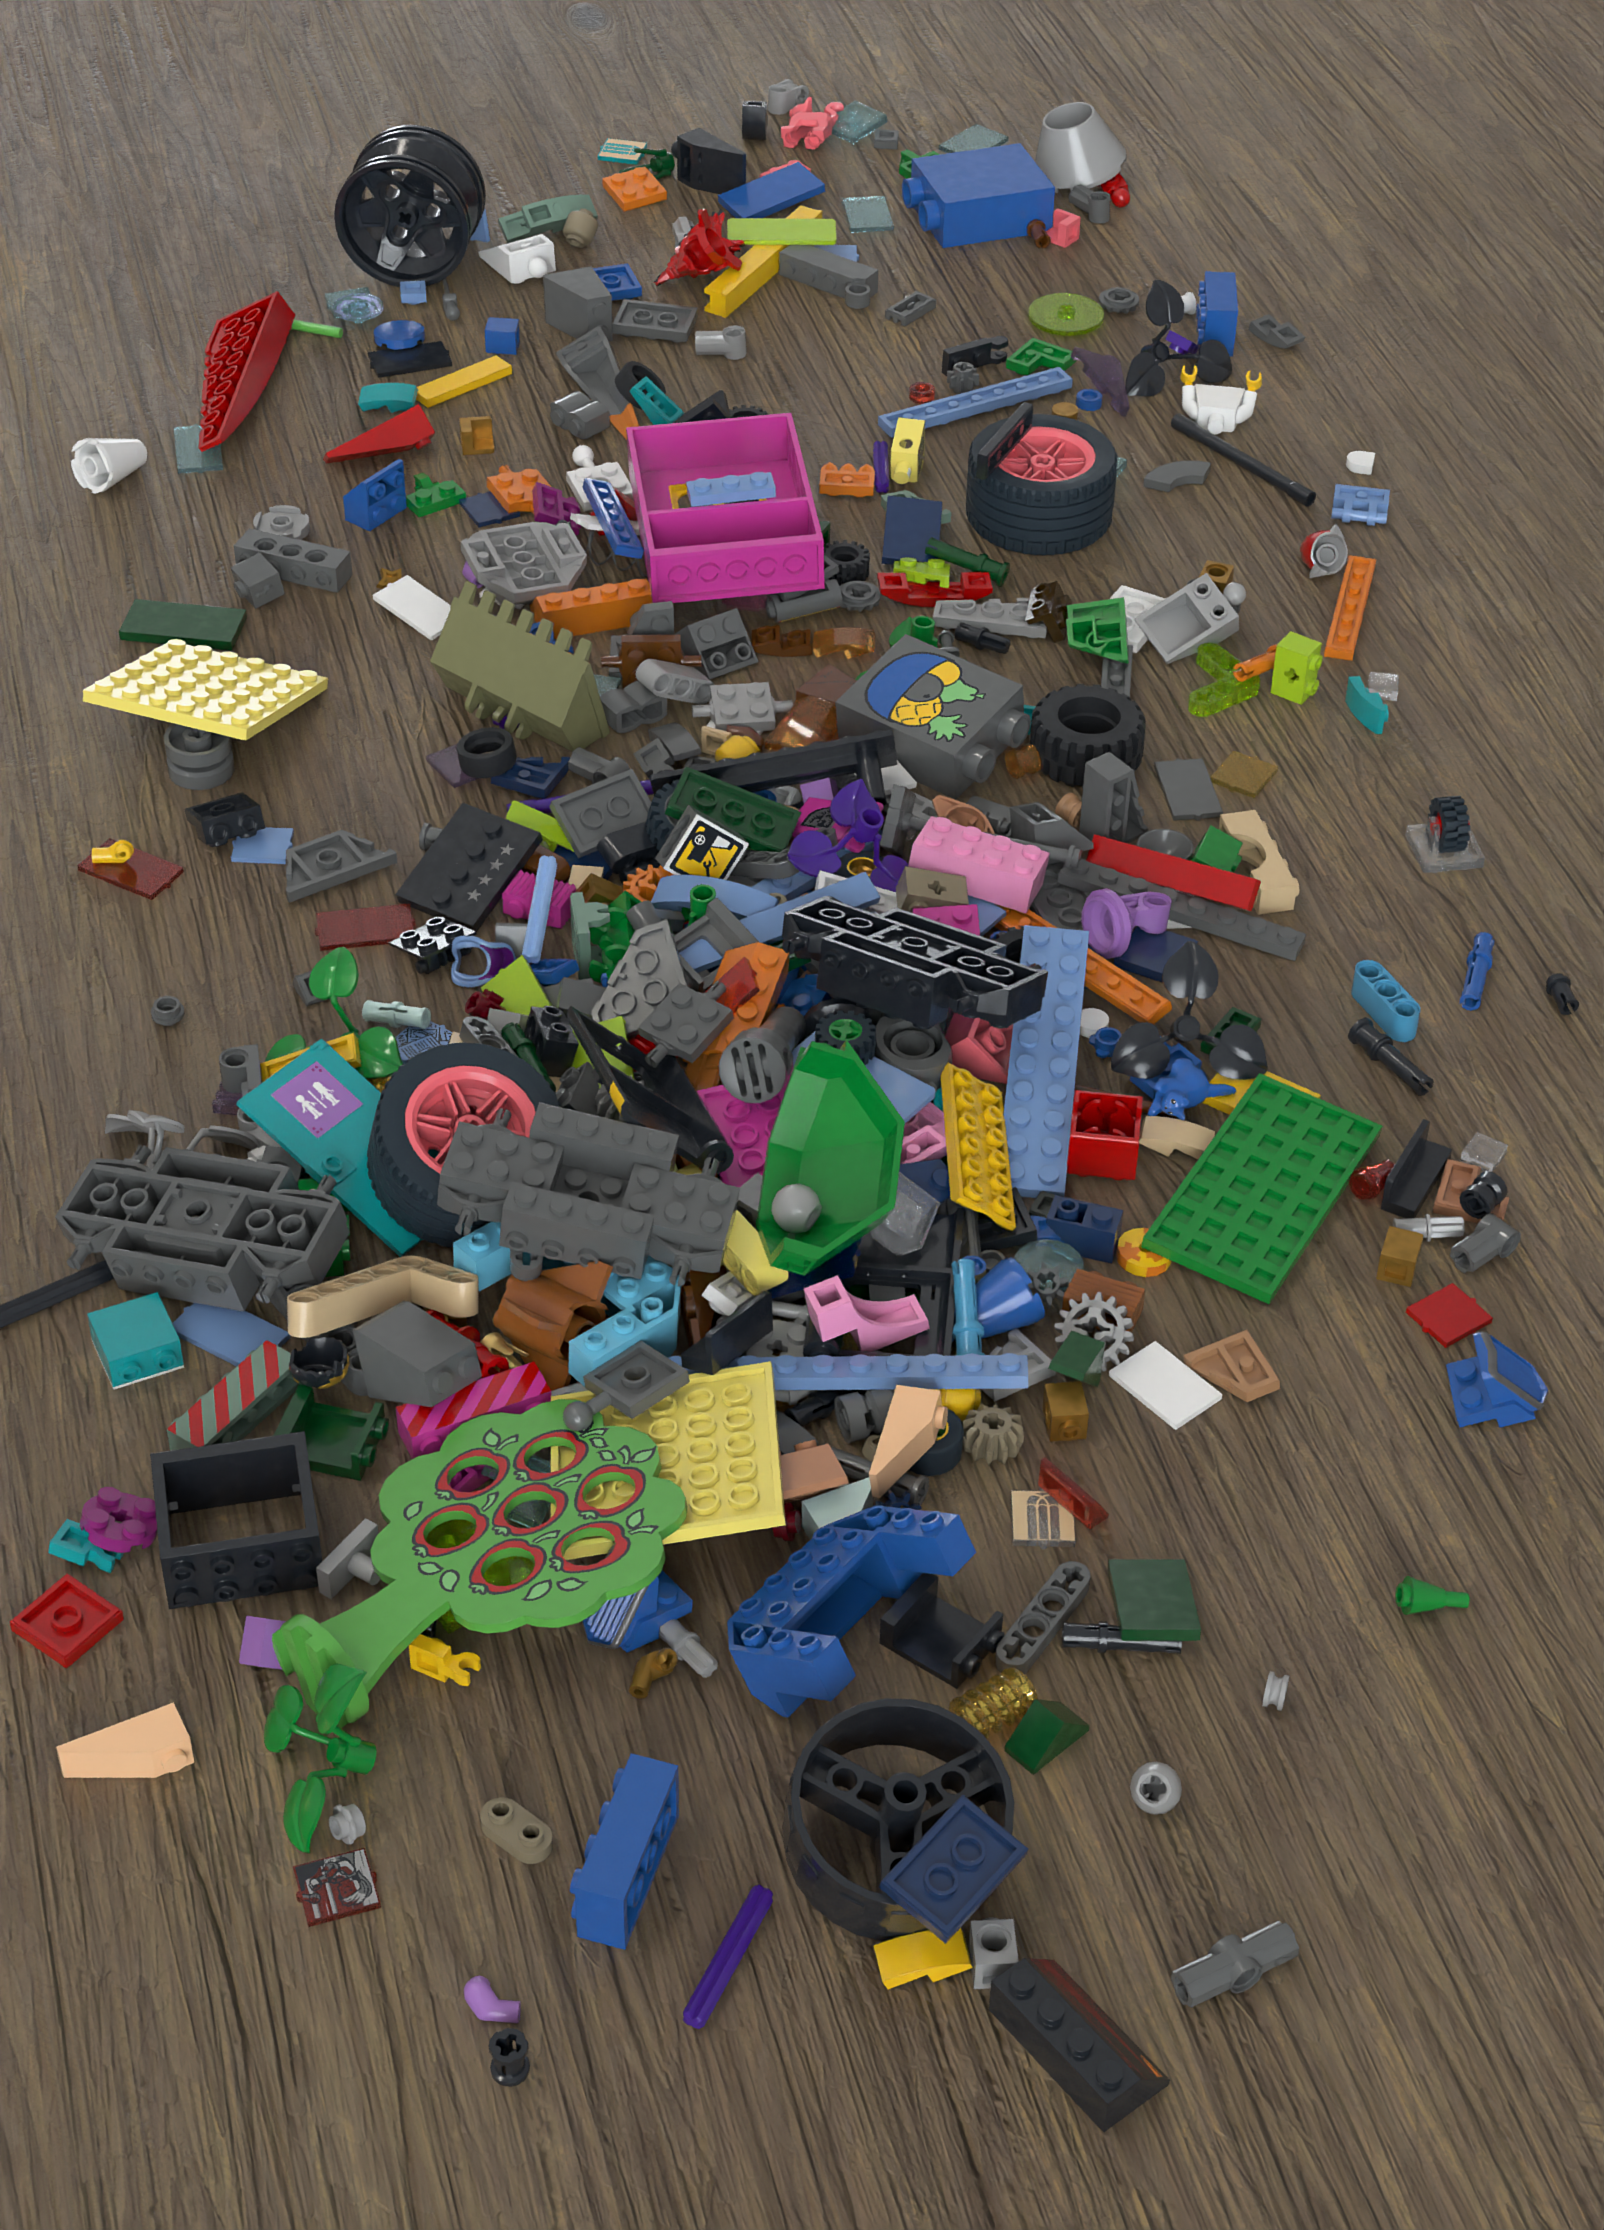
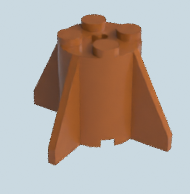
(550, 1312)

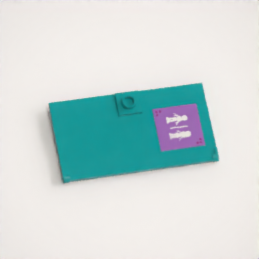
(324, 1120)

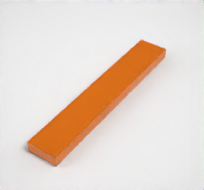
(1350, 608)

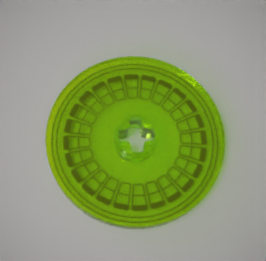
(1066, 314)

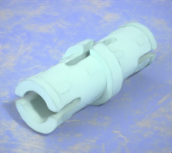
(396, 1014)

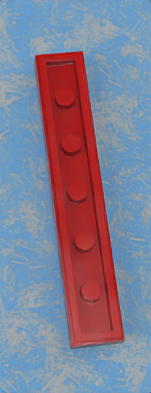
(1175, 872)

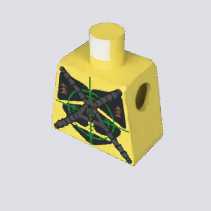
(907, 462)

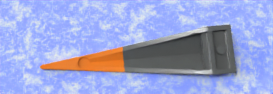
(593, 368)

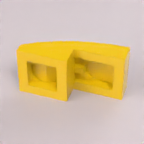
(921, 1955)

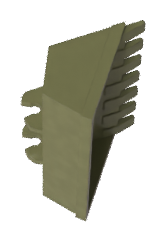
(519, 672)

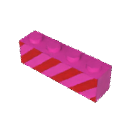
(510, 1391)

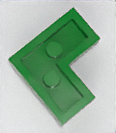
(1039, 353)

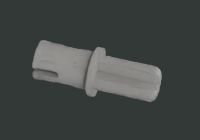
(1433, 1226)
(688, 1647)

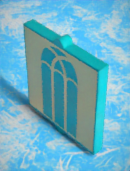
(621, 151)

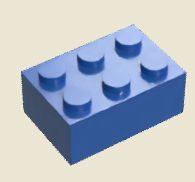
(1217, 309)

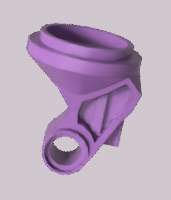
(1113, 917)

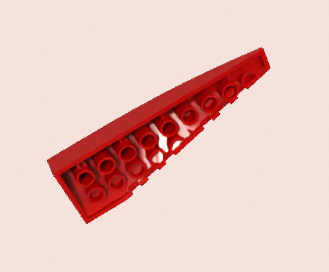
(240, 363)

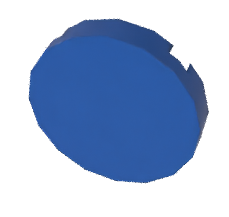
(399, 334)

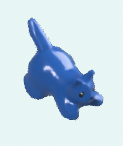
(1184, 1089)

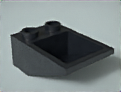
(708, 162)

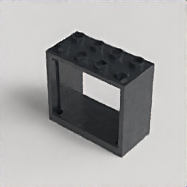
(232, 1476)

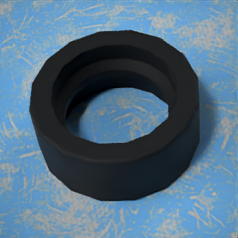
(631, 375)
(486, 740)

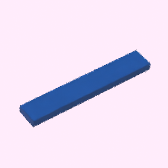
(612, 518)

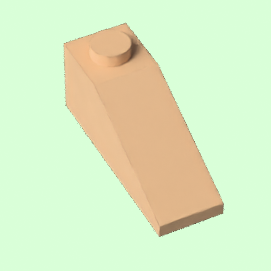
(906, 1435)
(130, 1749)

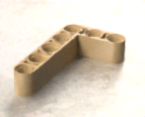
(379, 1289)

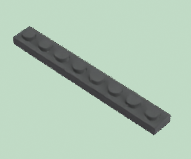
(1192, 910)

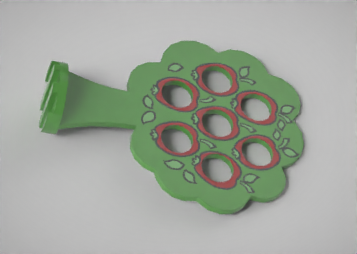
(434, 1580)

